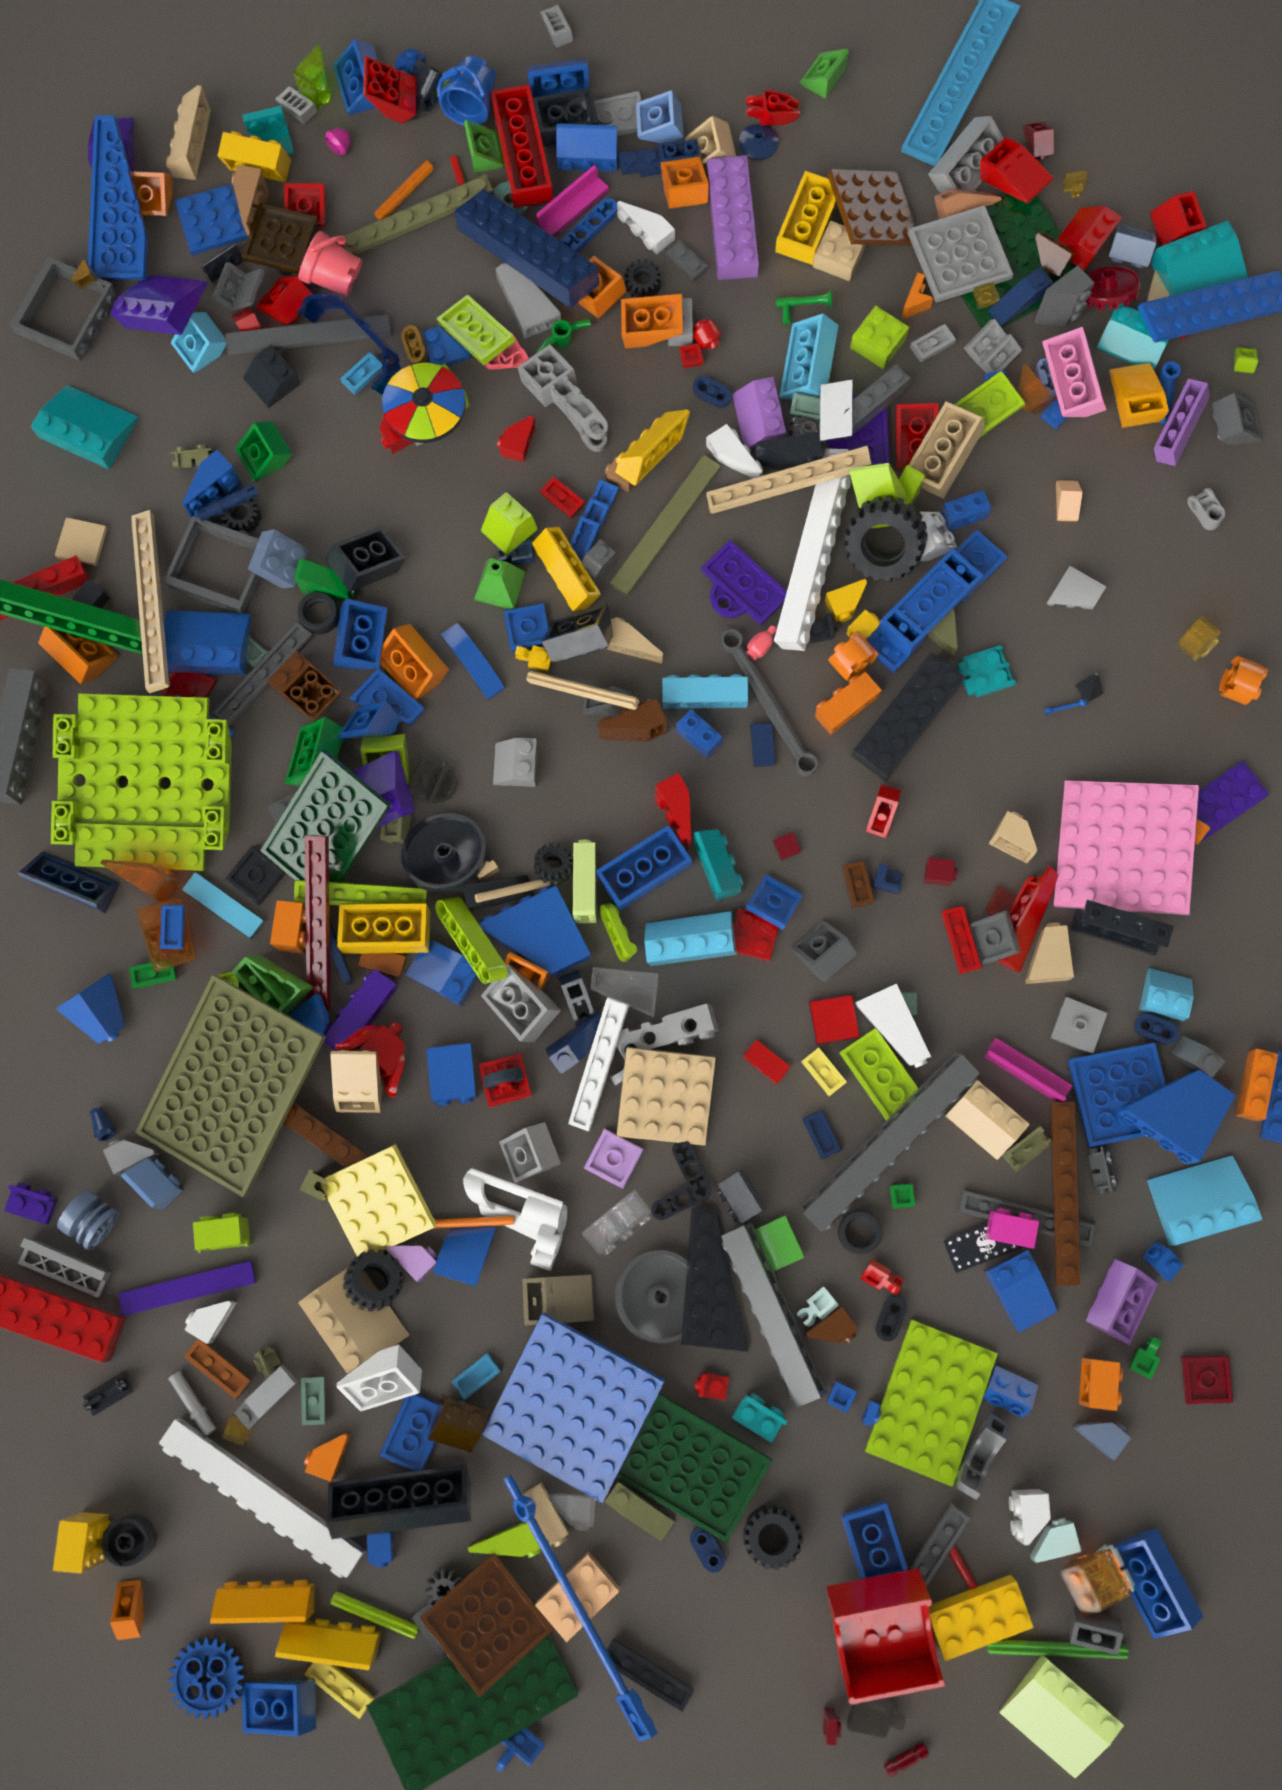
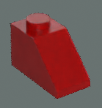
(391, 439)
(517, 439)
(883, 810)

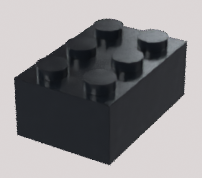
(365, 558)

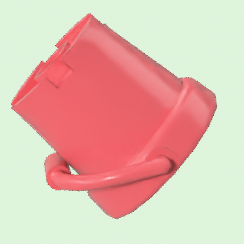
(330, 264)

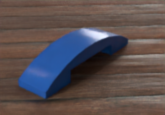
(473, 660)

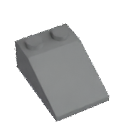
(521, 1005)

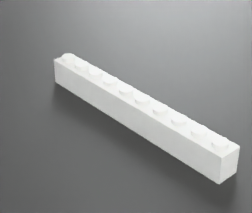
(812, 561)
(260, 1496)

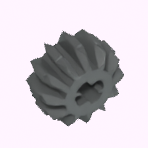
(436, 1583)

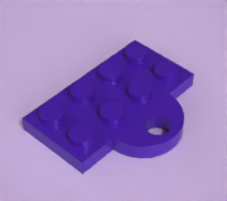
(872, 435)
(742, 585)

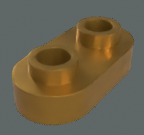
(415, 346)

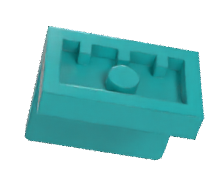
(269, 125)
(758, 1417)

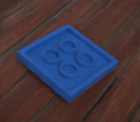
(211, 219)

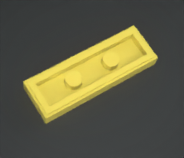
(340, 1687)

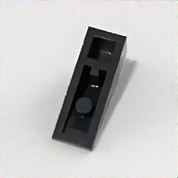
(576, 997)

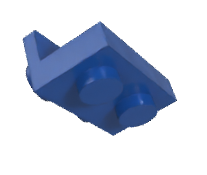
(1010, 1392)

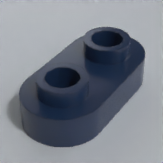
(712, 391)
(1155, 1029)
(707, 1550)

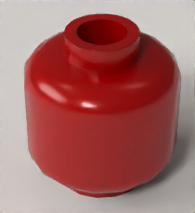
(707, 334)

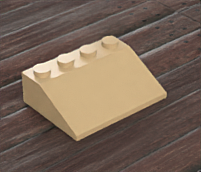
(348, 1331)

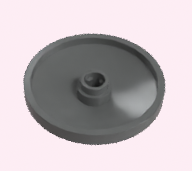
(653, 1296)

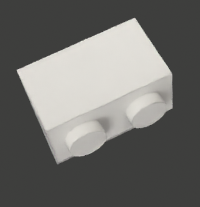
(382, 1379)

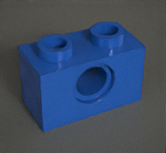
(966, 510)
(699, 733)

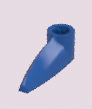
(1167, 379)

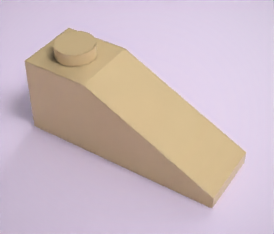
(631, 642)

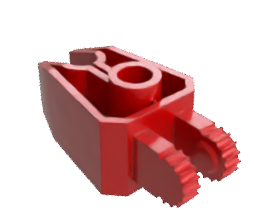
(773, 108)

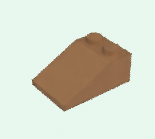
(250, 192)

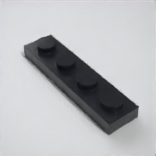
(649, 1675)

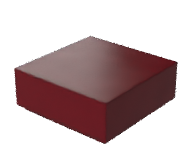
(787, 846)

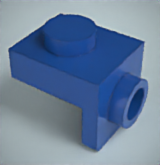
(407, 59)
(1163, 1261)

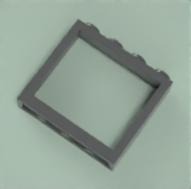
(38, 292)
(223, 531)

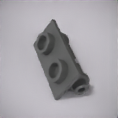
(1105, 1178)

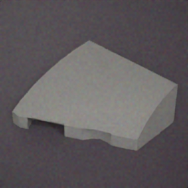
(1077, 590)

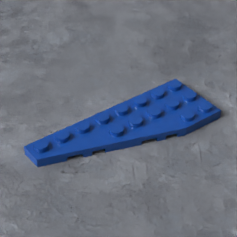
(116, 223)

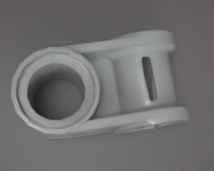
(1205, 505)

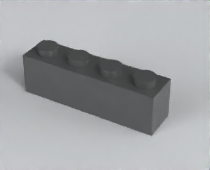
(878, 397)

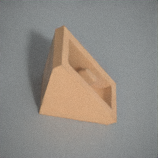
(1068, 500)

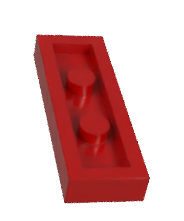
(961, 940)

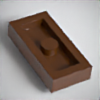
(858, 884)

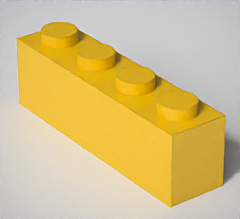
(566, 568)

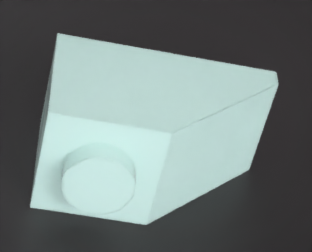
(1056, 1541)

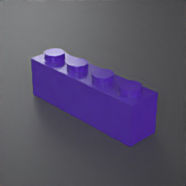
(362, 1009)

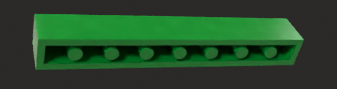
(70, 616)

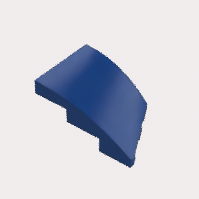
(465, 1253)

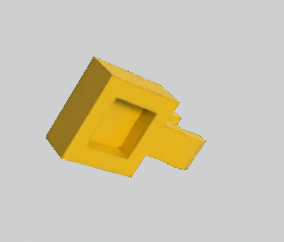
(537, 658)

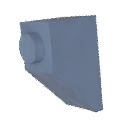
(1105, 1436)

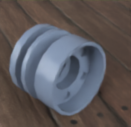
(88, 1219)

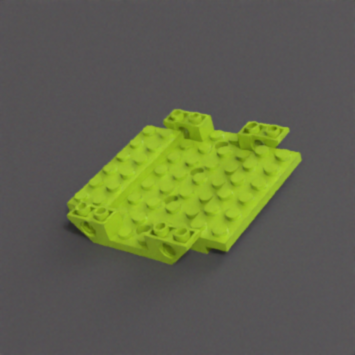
(145, 743)

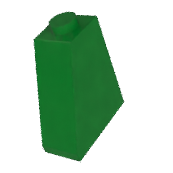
(318, 578)

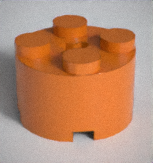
(853, 656)
(1242, 680)

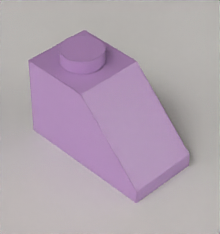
(414, 1259)

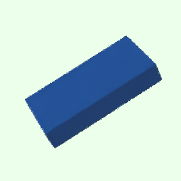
(172, 927)

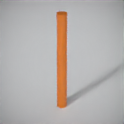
(475, 1222)

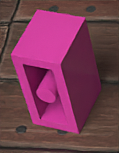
(1012, 1229)

